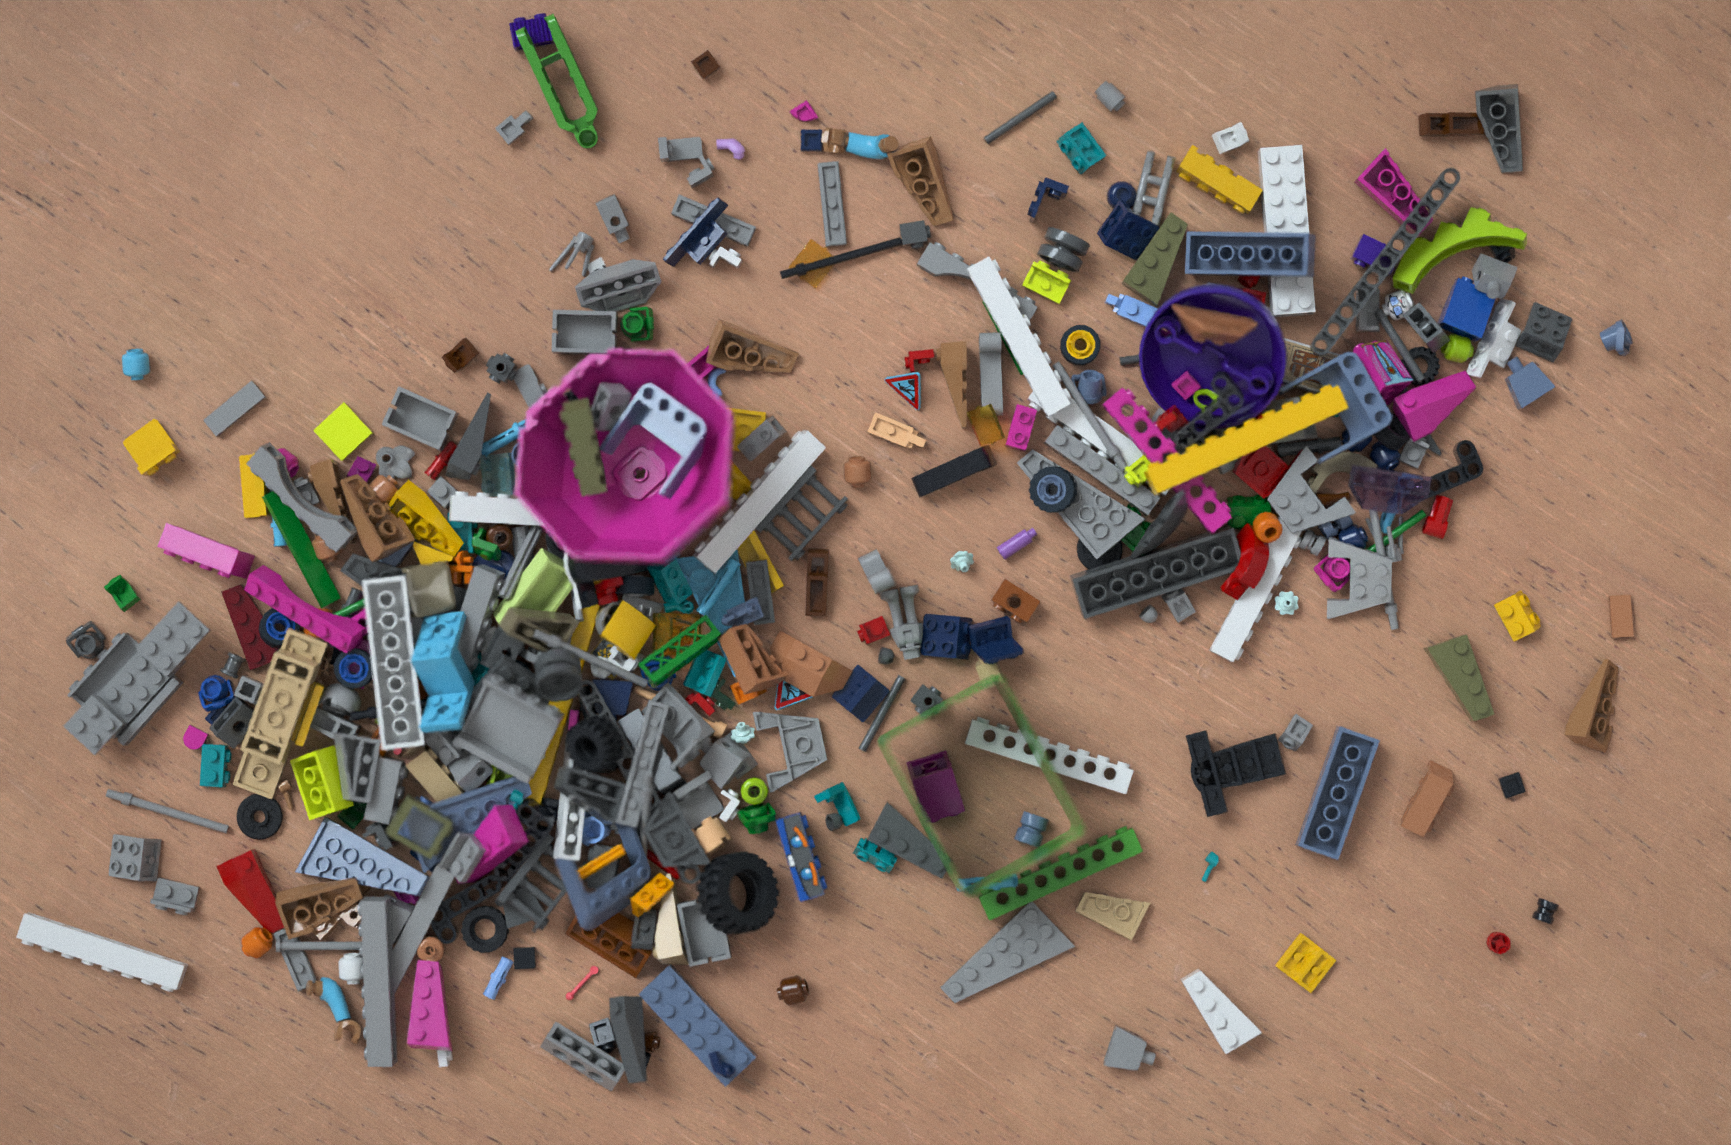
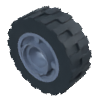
(1064, 482)

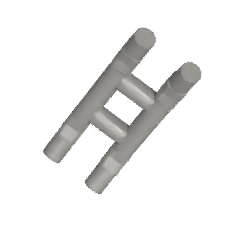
(1162, 182)

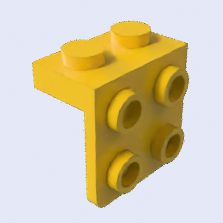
(151, 447)

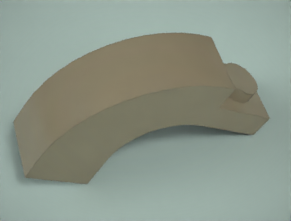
(1339, 463)

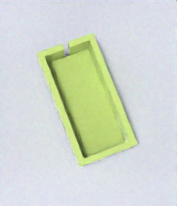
(540, 587)

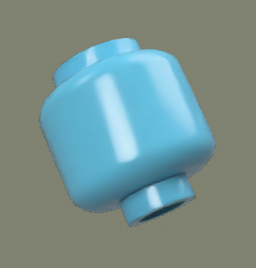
(135, 364)

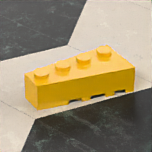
(1218, 180)

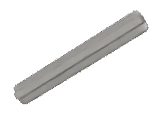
(520, 562)

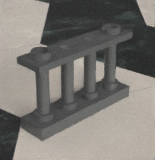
(795, 494)
(520, 880)

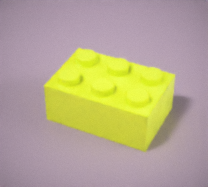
(320, 782)

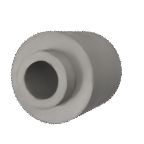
(1110, 96)

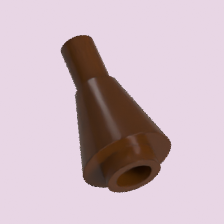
(1330, 499)
(652, 1041)

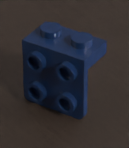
(946, 636)
(994, 640)

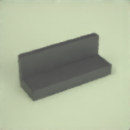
(760, 587)

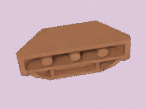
(1213, 325)
(807, 667)

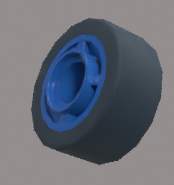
(269, 633)
(343, 672)

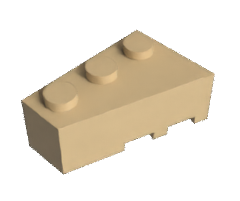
(431, 773)

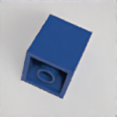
(1466, 310)

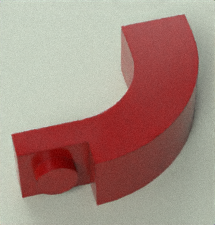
(1251, 565)

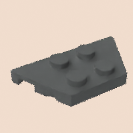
(672, 836)

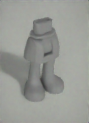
(906, 635)

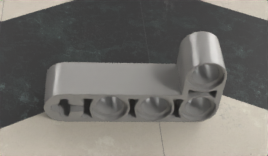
(991, 371)
(876, 571)

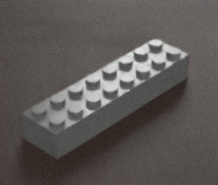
(1156, 572)

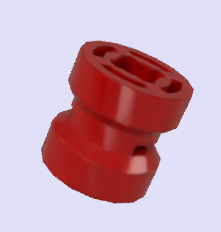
(1501, 941)

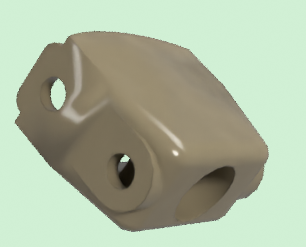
(429, 588)

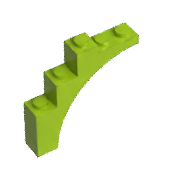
(1449, 240)

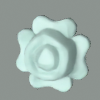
(962, 561)
(1286, 603)
(742, 733)

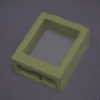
(420, 827)

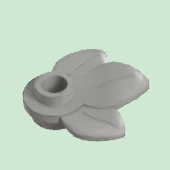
(397, 464)

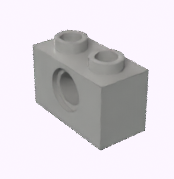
(609, 405)

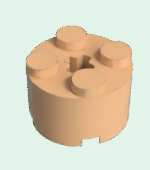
(711, 835)

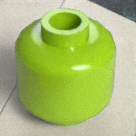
(1457, 349)
(751, 798)

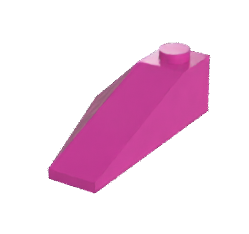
(1428, 405)

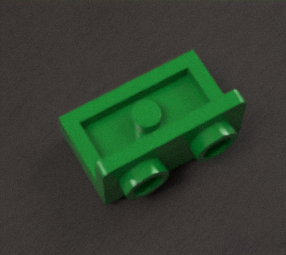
(1246, 509)

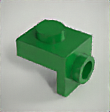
(483, 548)
(122, 592)

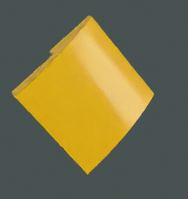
(628, 630)
(1305, 962)

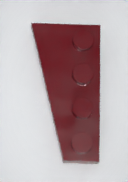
(246, 622)

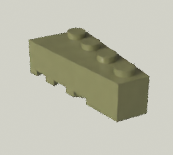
(1153, 267)
(584, 446)
(1461, 673)

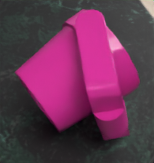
(1334, 571)

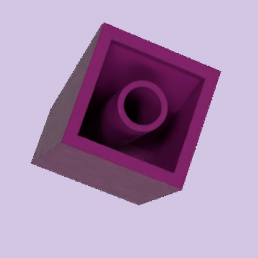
(936, 786)

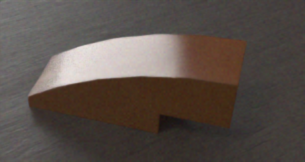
(1450, 124)
(817, 582)

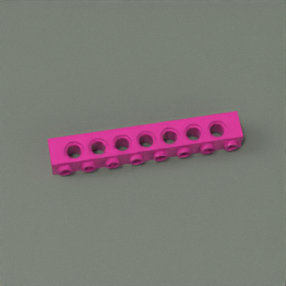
(1167, 446)

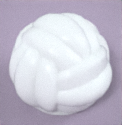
(599, 672)

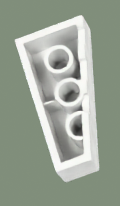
(1223, 1018)

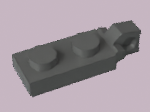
(644, 930)

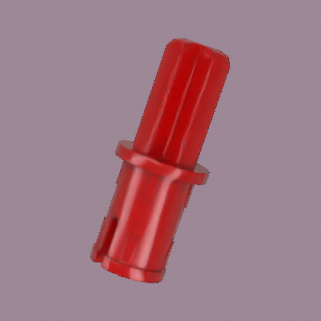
(441, 460)

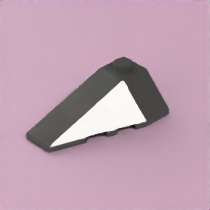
(1500, 117)

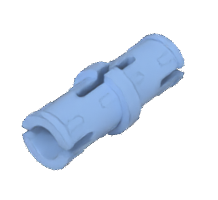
(498, 978)

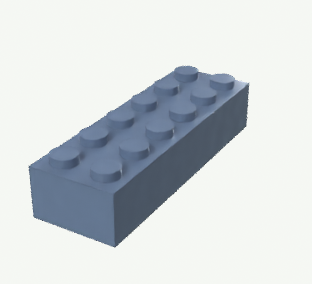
(1250, 254)
(1337, 792)
(696, 1022)

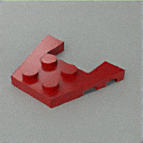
(1262, 469)

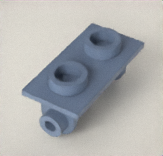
(743, 613)

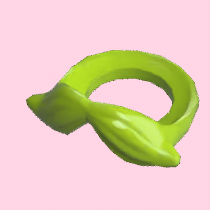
(1207, 392)

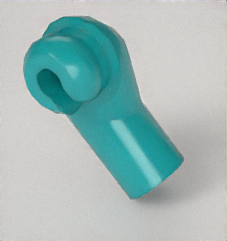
(684, 607)

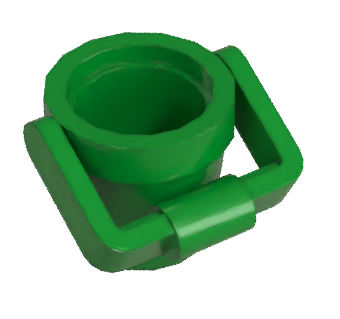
(635, 324)
(756, 818)

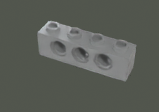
(583, 1056)

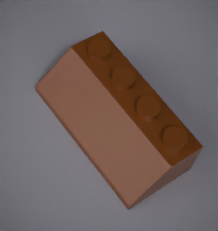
(612, 942)

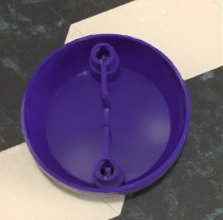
(1255, 356)

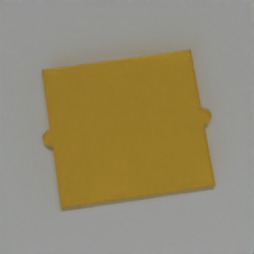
(811, 253)
(985, 424)

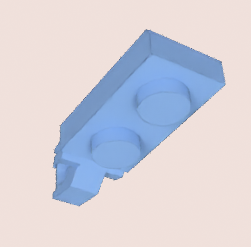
(1131, 308)

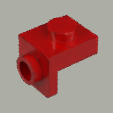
(706, 703)

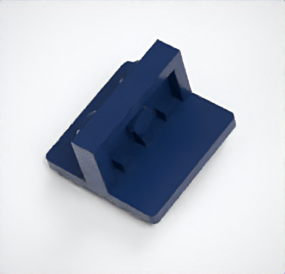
(861, 694)

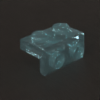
(497, 474)

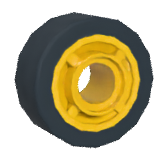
(1084, 333)

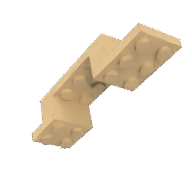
(277, 711)

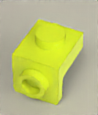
(1135, 472)

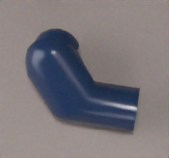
(720, 1067)

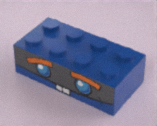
(800, 856)

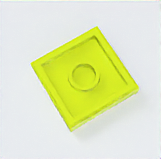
(343, 431)

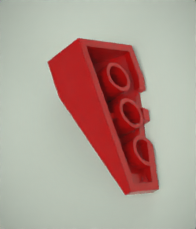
(251, 886)

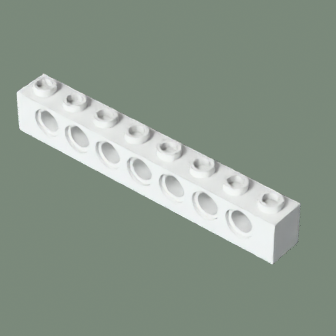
(1122, 772)

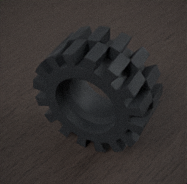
(1432, 361)

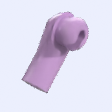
(733, 145)

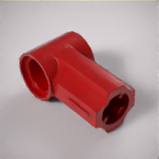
(1436, 522)

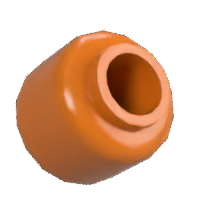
(1267, 527)
(257, 942)

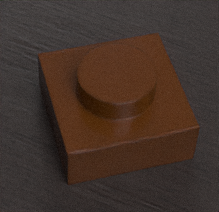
(705, 64)

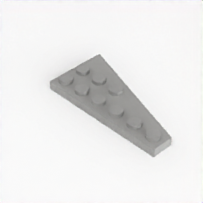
(1093, 515)
(1014, 948)

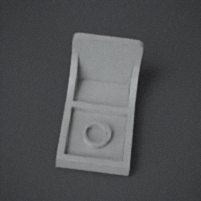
(683, 726)

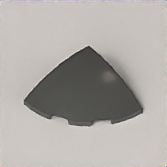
(1163, 525)

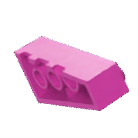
(1391, 190)
(500, 836)
(429, 1011)

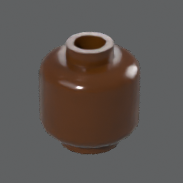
(505, 538)
(793, 990)

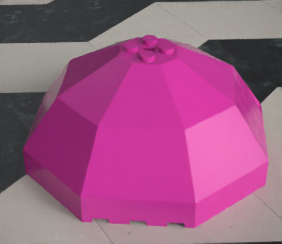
(631, 518)

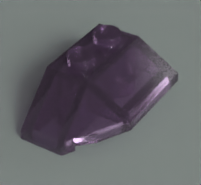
(1387, 489)

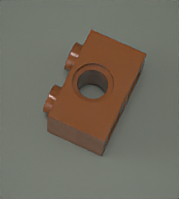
(1027, 602)

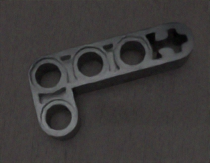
(1206, 414)
(1461, 469)
(954, 470)
(533, 829)
(467, 902)

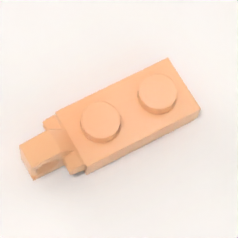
(895, 432)

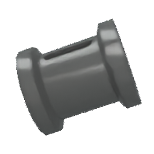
(233, 665)

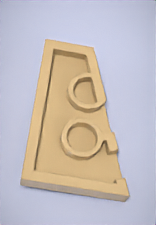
(1113, 913)

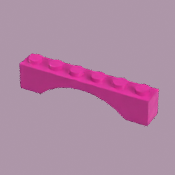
(334, 629)

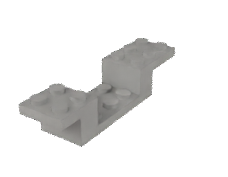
(138, 680)

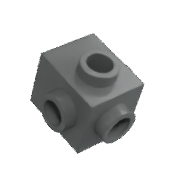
(509, 368)
(922, 693)

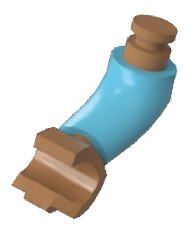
(866, 146)
(332, 994)

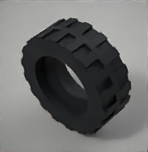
(473, 940)

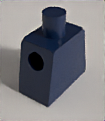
(616, 696)

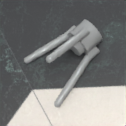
(581, 244)
(1391, 550)

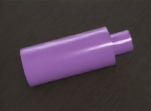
(1016, 543)

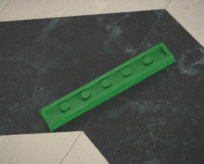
(302, 550)

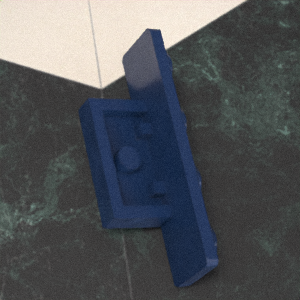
(701, 236)

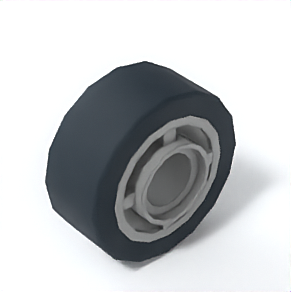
(636, 586)

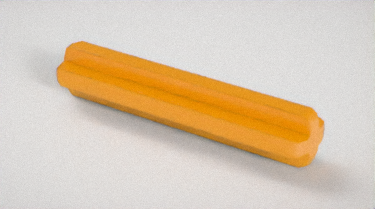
(601, 861)

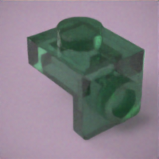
(722, 700)

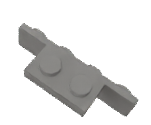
(529, 385)

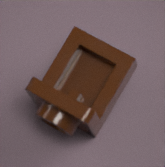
(460, 355)

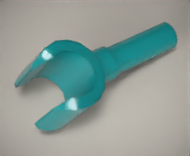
(516, 797)
(1213, 860)

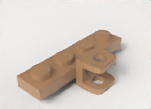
(349, 915)

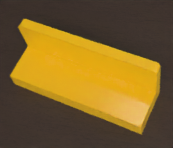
(252, 491)
(753, 550)
(307, 713)

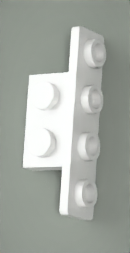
(1497, 340)

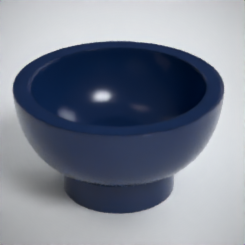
(1121, 191)

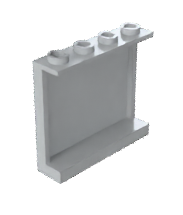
(105, 669)
(509, 728)

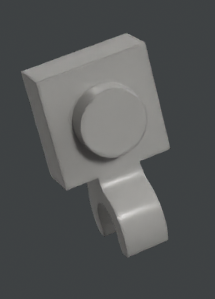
(511, 128)

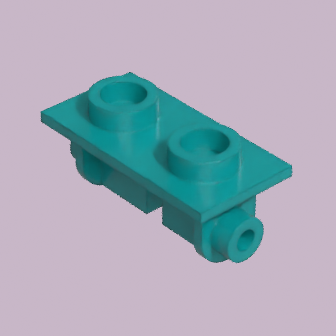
(883, 861)

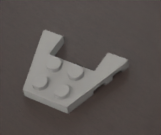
(1297, 502)
(1368, 579)
(801, 745)

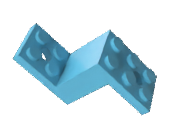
(442, 672)

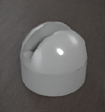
(1149, 614)

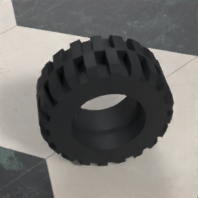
(759, 887)

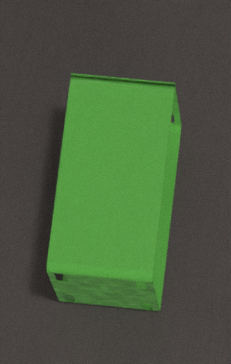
(1076, 828)

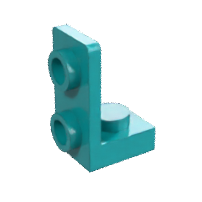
(842, 802)

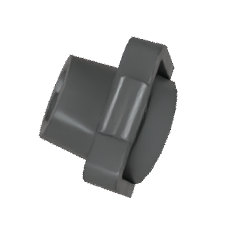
(87, 643)

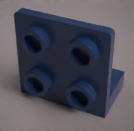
(1055, 191)
(1127, 231)

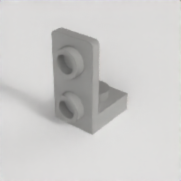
(679, 149)
(761, 438)

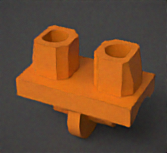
(463, 561)

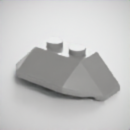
(619, 286)

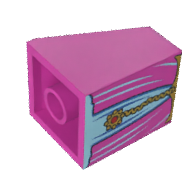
(1384, 368)

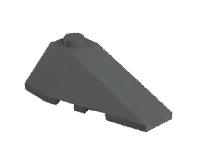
(468, 452)
(628, 1028)

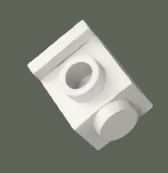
(628, 664)

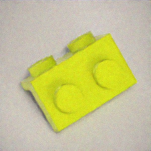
(1047, 282)

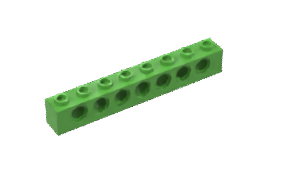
(1130, 848)

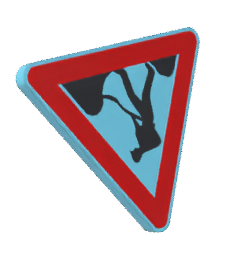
(908, 387)
(789, 695)

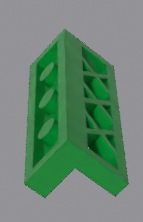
(682, 659)

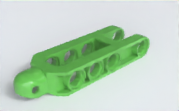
(581, 127)

